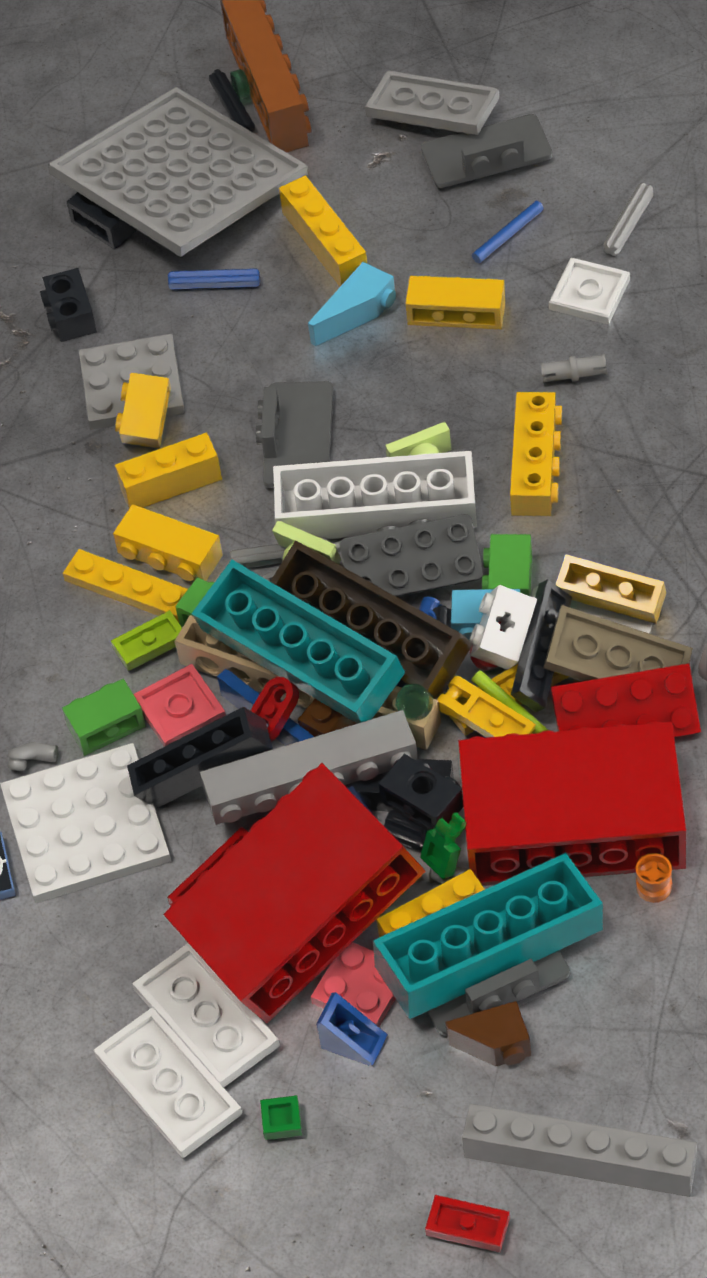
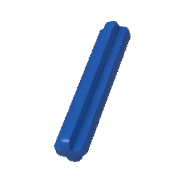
(214, 278)

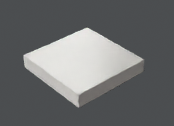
(589, 291)

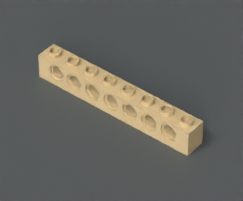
(214, 657)

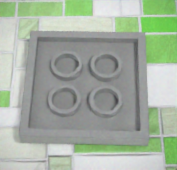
(110, 366)

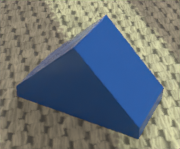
(349, 1032)

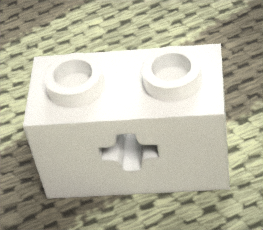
(514, 613)

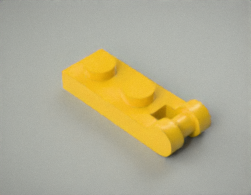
(482, 711)

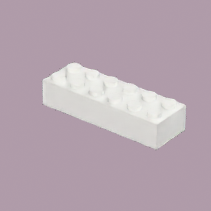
(373, 493)

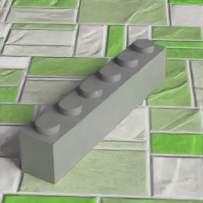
(349, 753)
(580, 1150)

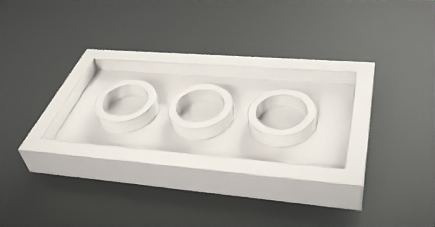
(206, 1015)
(168, 1082)

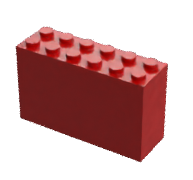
(573, 792)
(293, 893)

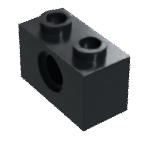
(409, 777)

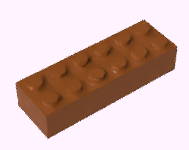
(268, 73)

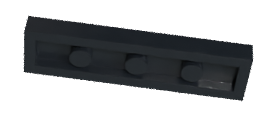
(531, 679)

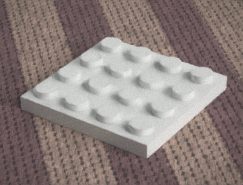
(83, 824)

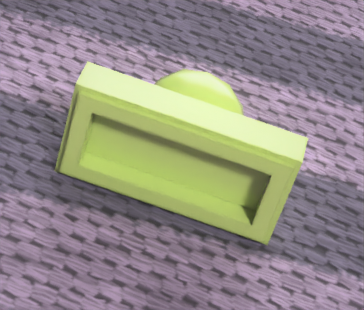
(428, 441)
(287, 534)

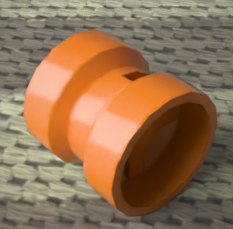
(653, 877)

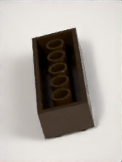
(423, 645)

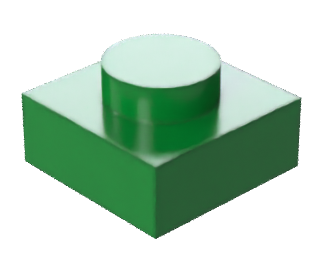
(281, 1117)

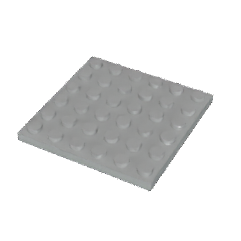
(177, 170)

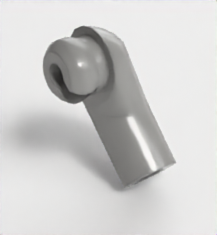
(31, 750)

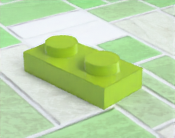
(147, 640)

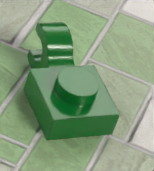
(440, 849)

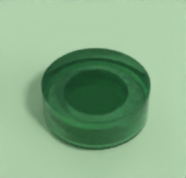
(240, 83)
(414, 701)

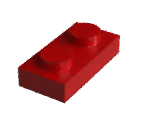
(467, 1223)

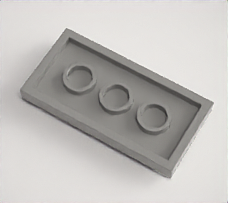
(432, 102)

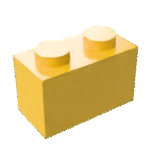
(144, 410)

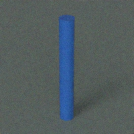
(507, 232)

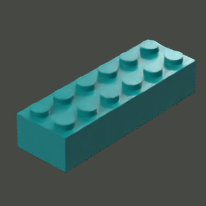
(298, 643)
(487, 935)

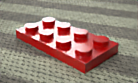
(629, 699)

